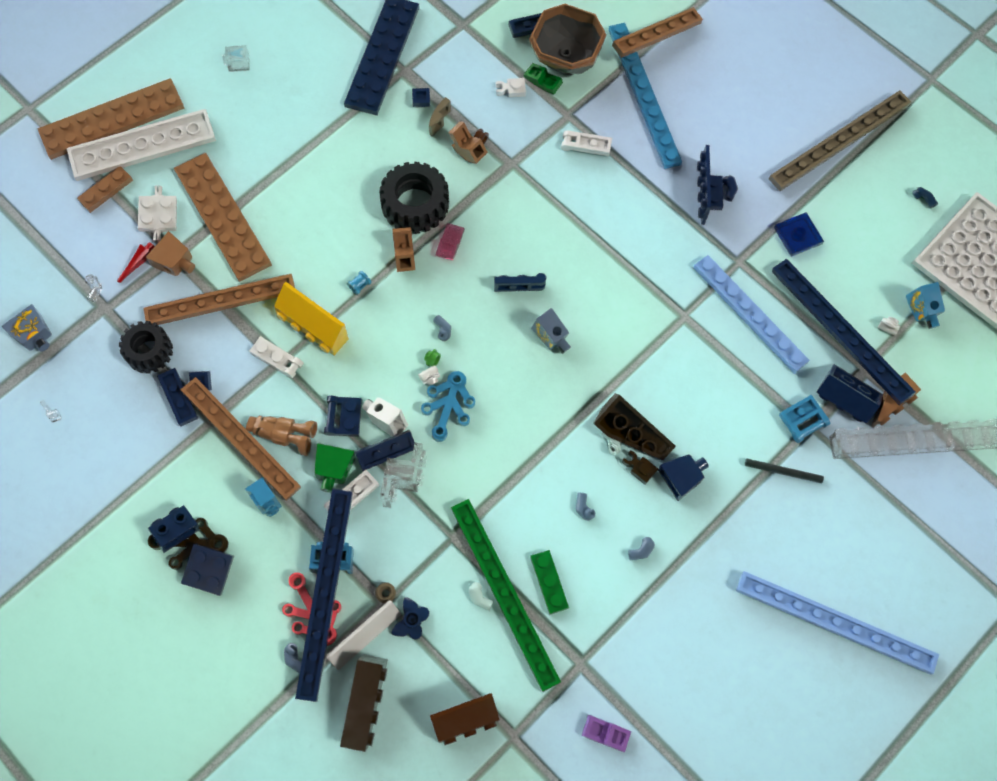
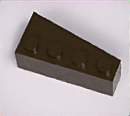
(363, 703)

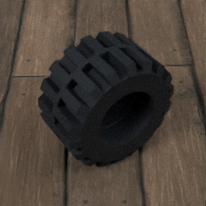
(136, 337)

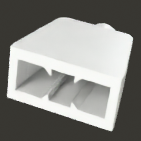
(385, 416)

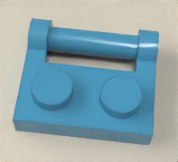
(802, 412)

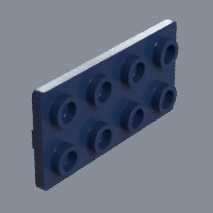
(710, 187)

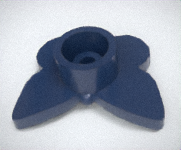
(411, 620)

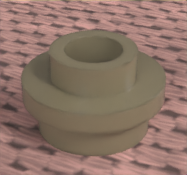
(385, 586)

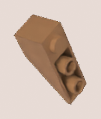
(889, 406)

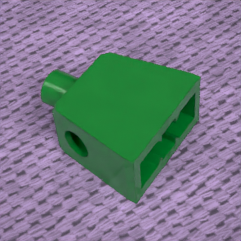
(332, 465)

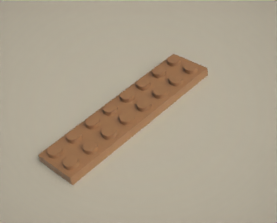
(111, 117)
(222, 217)

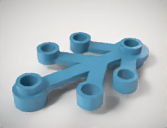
(449, 402)

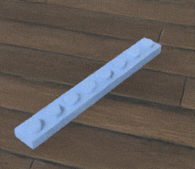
(751, 314)

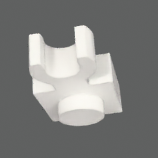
(514, 87)

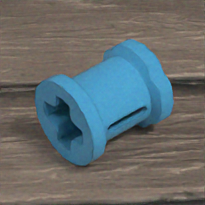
(359, 282)

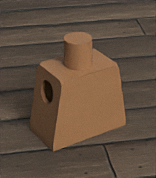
(171, 256)

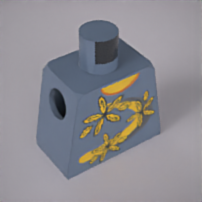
(29, 329)
(551, 331)

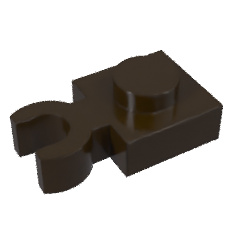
(642, 469)

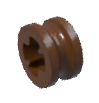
(483, 136)

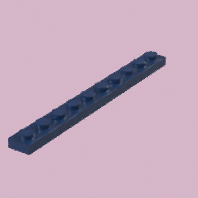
(843, 332)
(324, 596)

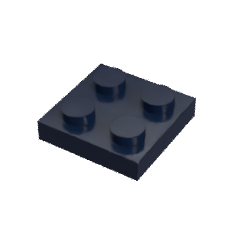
(207, 569)

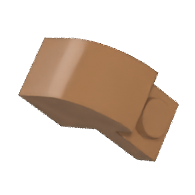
(465, 145)
(403, 249)

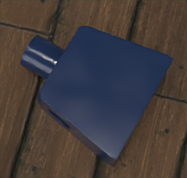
(683, 474)

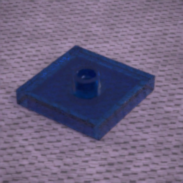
(798, 234)

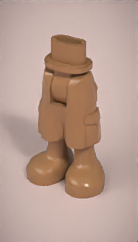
(280, 431)

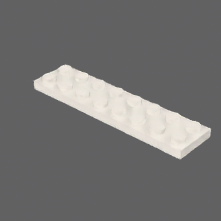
(140, 144)

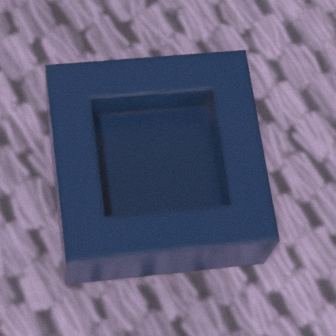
(421, 97)
(203, 376)

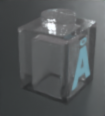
(236, 58)

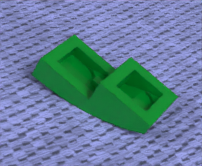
(541, 78)

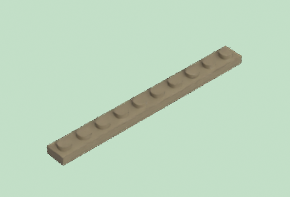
(839, 140)

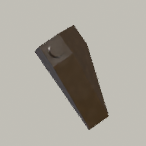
(627, 425)

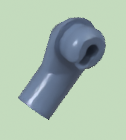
(582, 509)

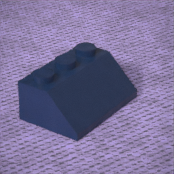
(850, 394)

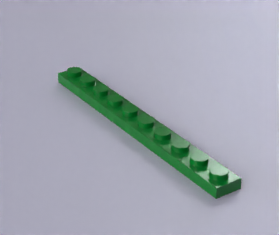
(506, 596)

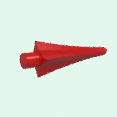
(137, 260)

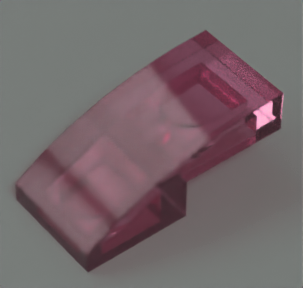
(450, 241)

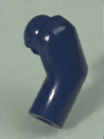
(732, 187)
(927, 195)

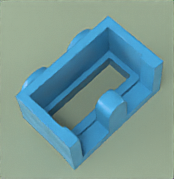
(263, 497)
(345, 565)

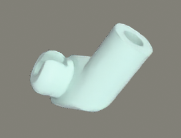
(614, 446)

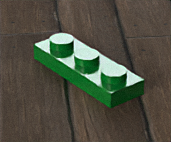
(549, 582)

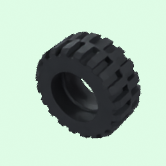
(414, 177)

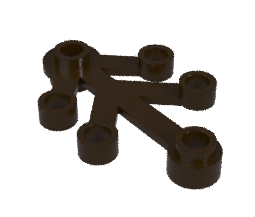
(193, 539)

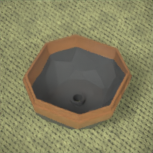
(568, 32)

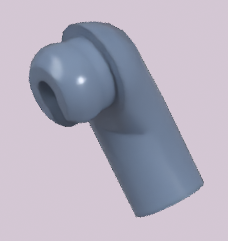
(445, 328)
(644, 551)
(291, 657)

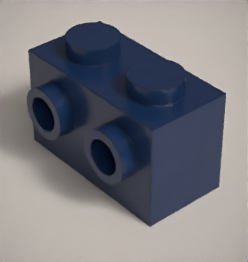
(173, 528)

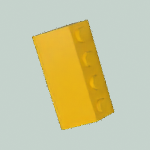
(310, 319)

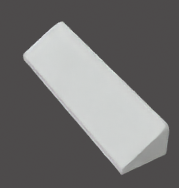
(363, 635)

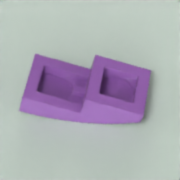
(606, 733)

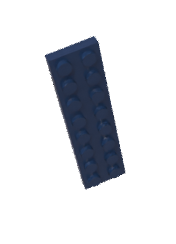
(381, 56)

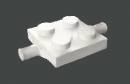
(157, 213)

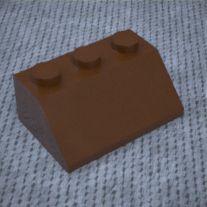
(465, 719)

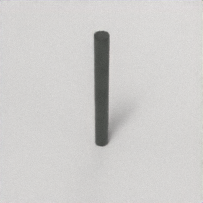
(784, 470)

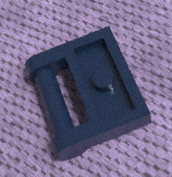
(349, 418)

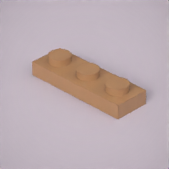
(105, 189)

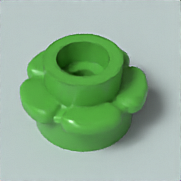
(432, 358)

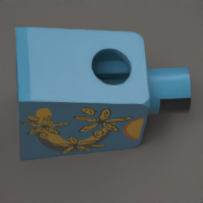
(926, 304)

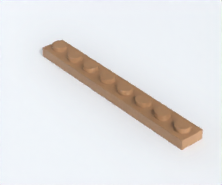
(216, 300)
(241, 439)

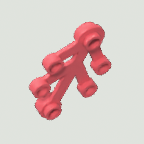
(308, 603)

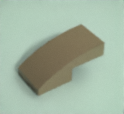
(437, 118)

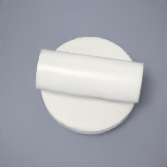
(889, 325)
(429, 376)

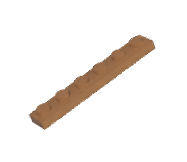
(657, 32)

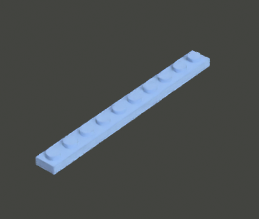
(838, 622)

